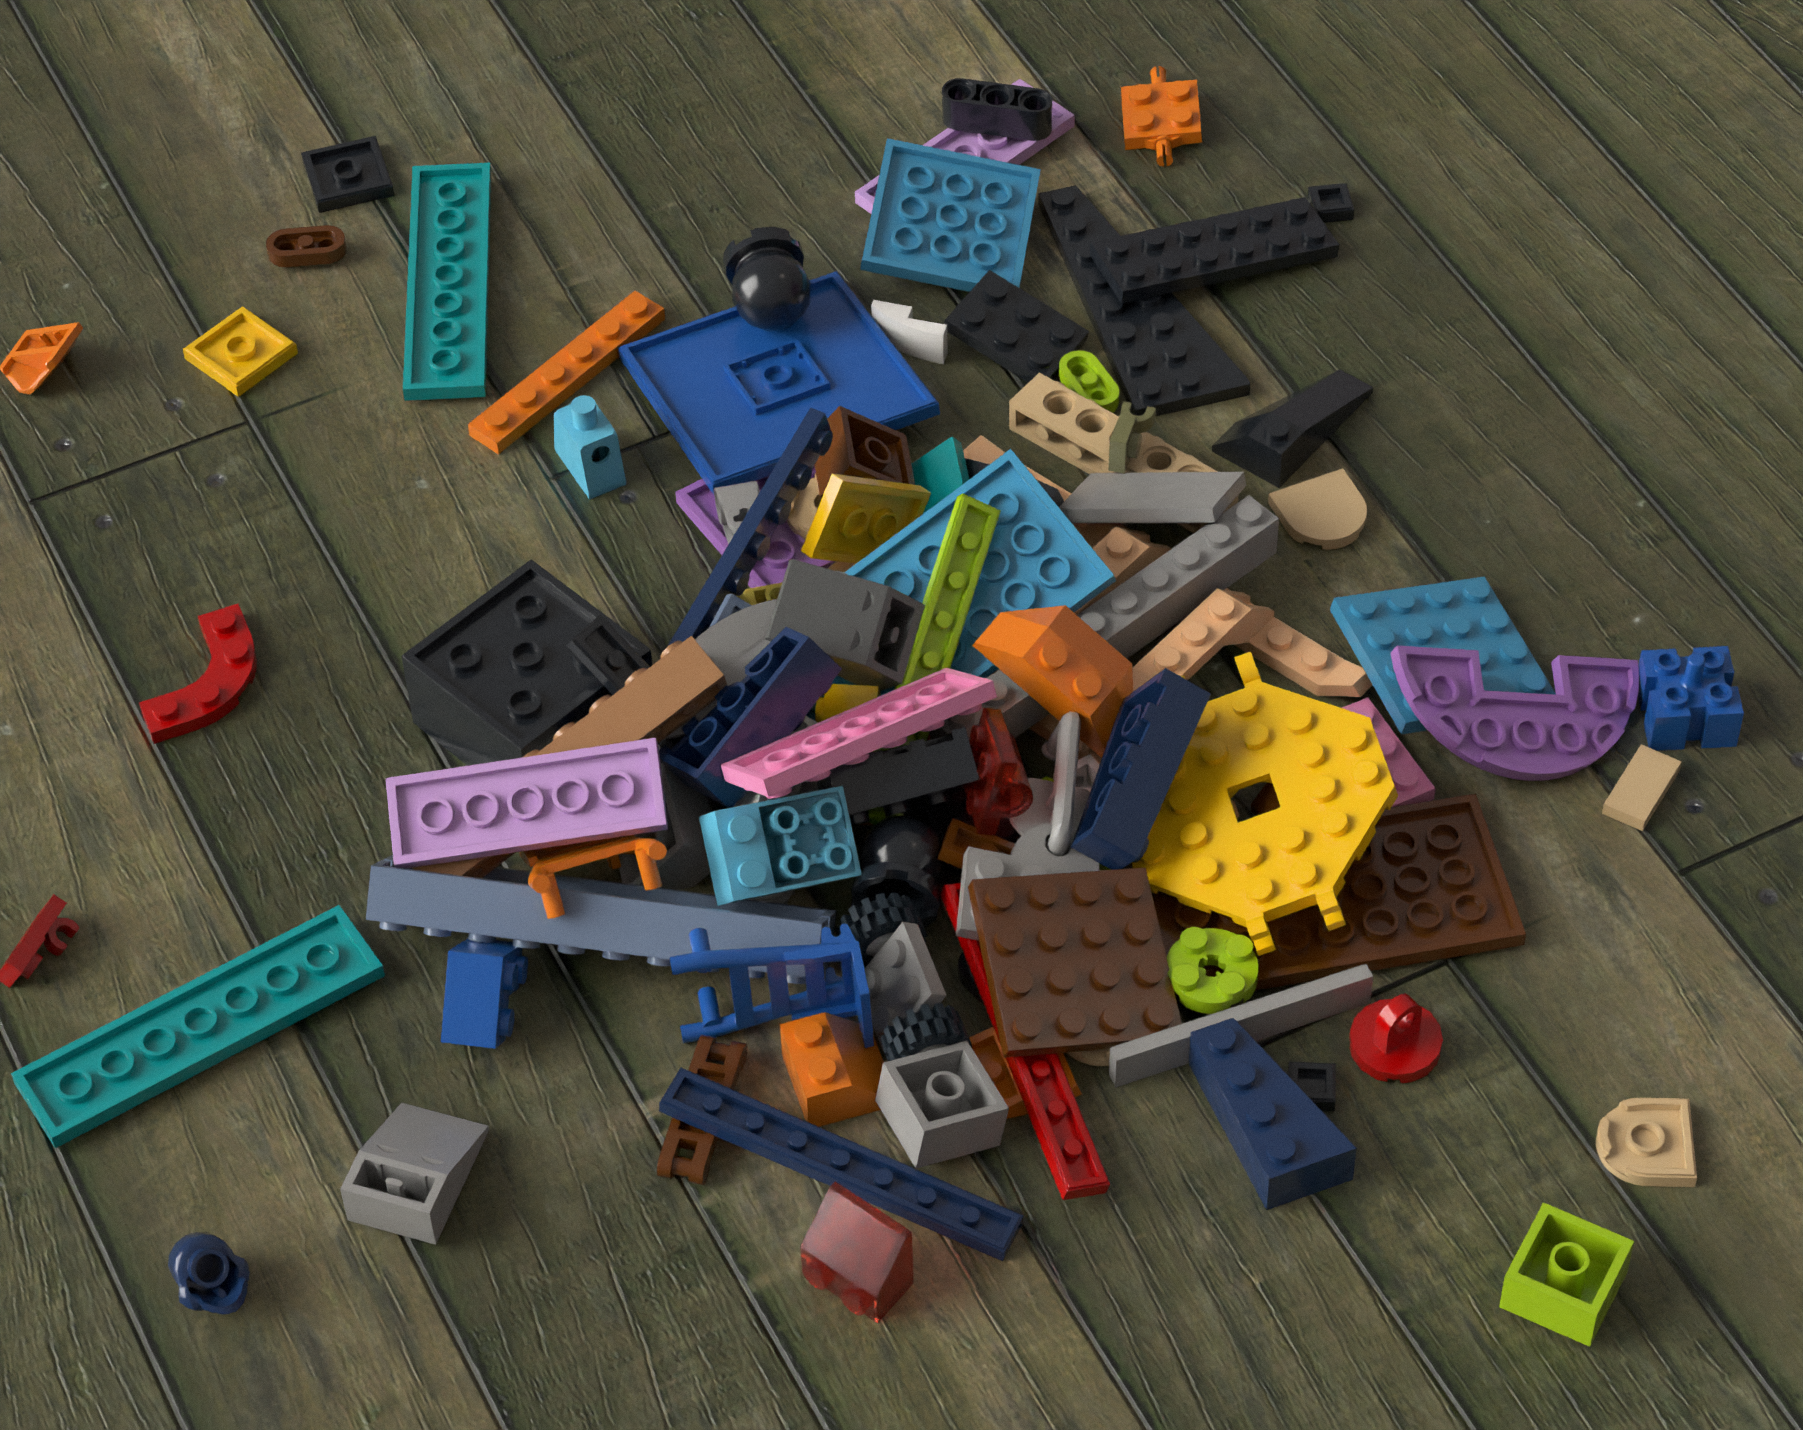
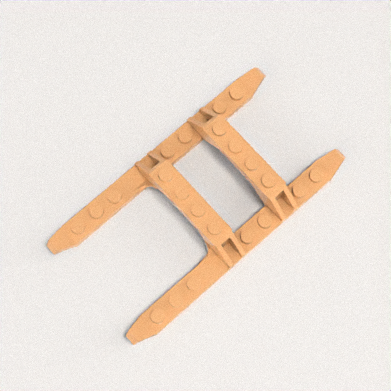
(1218, 621)

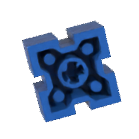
(1689, 698)

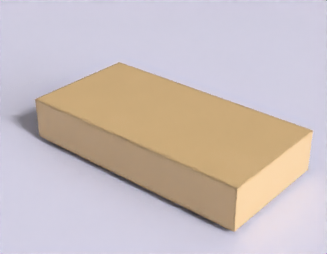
(1641, 787)

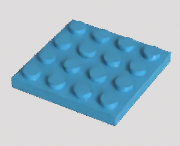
(949, 217)
(1436, 616)

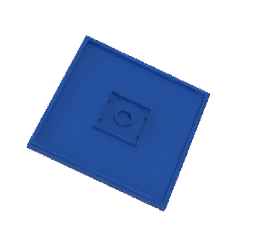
(743, 391)

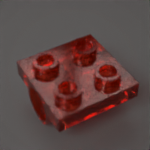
(1003, 779)

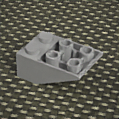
(412, 1172)

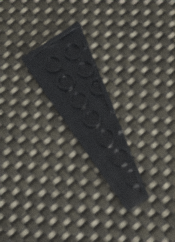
(1151, 342)

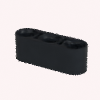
(997, 109)

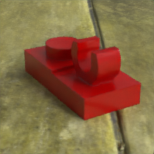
(24, 957)

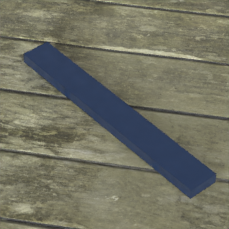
(835, 1158)

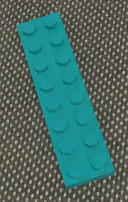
(448, 282)
(197, 1025)

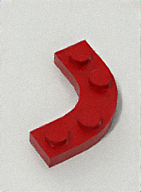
(218, 689)

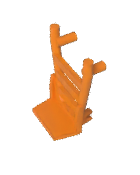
(558, 858)

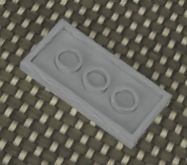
(1153, 497)

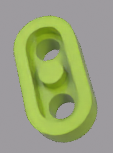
(1094, 379)

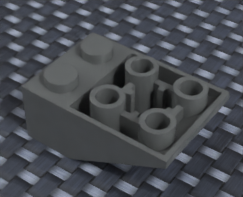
(852, 619)

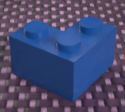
(478, 992)

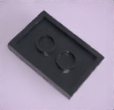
(1014, 328)

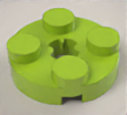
(1212, 947)

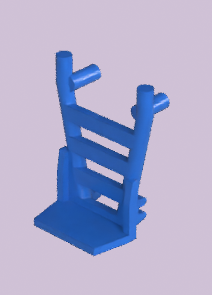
(830, 994)

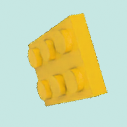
(861, 516)

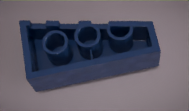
(752, 713)
(1138, 768)
(1269, 1120)

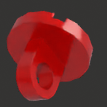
(1395, 1040)

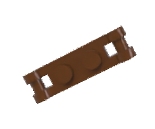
(689, 1137)

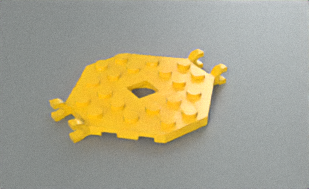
(1285, 860)

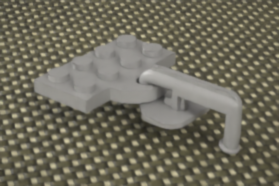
(1044, 828)

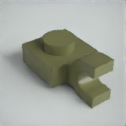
(1126, 437)

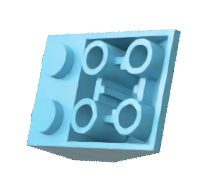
(779, 845)

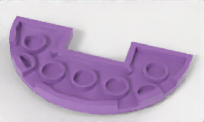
(1516, 731)

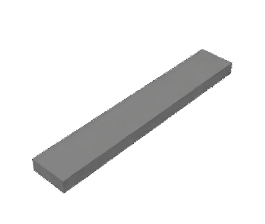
(1258, 1017)

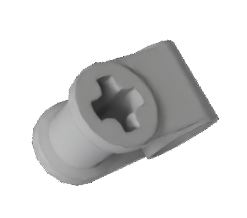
(733, 505)

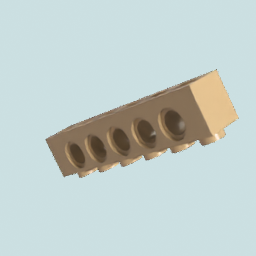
(1082, 431)

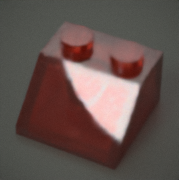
(858, 1254)

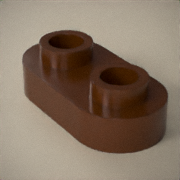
(306, 246)

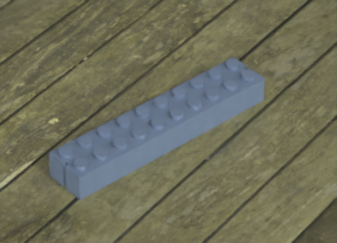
(597, 915)

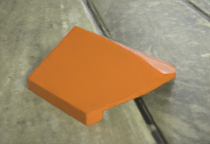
(39, 355)

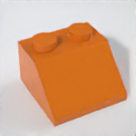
(831, 1068)

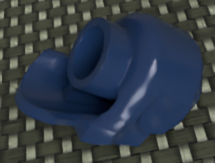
(208, 1273)

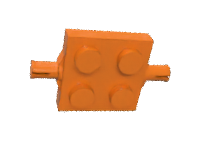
(1161, 115)

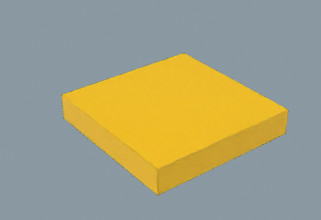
(240, 351)

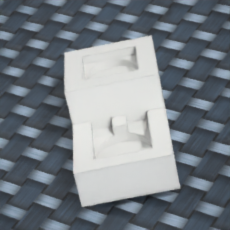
(911, 336)

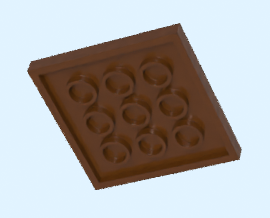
(1073, 960)

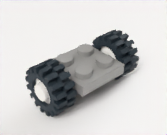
(902, 978)

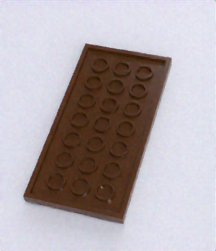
(1415, 896)

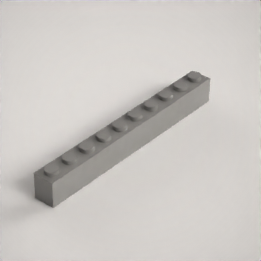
(1152, 600)

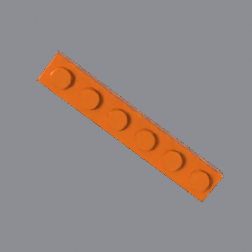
(565, 372)

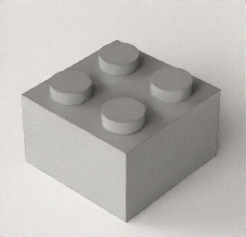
(941, 1104)

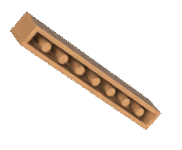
(647, 707)

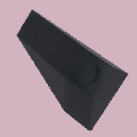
(1289, 431)

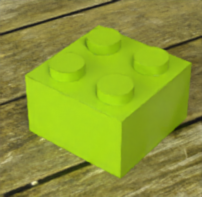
(1566, 1274)

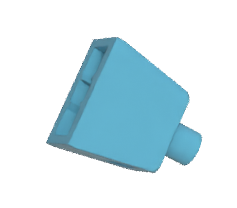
(583, 431)

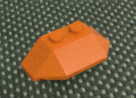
(1061, 666)

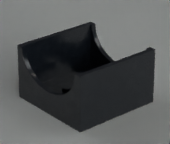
(502, 672)

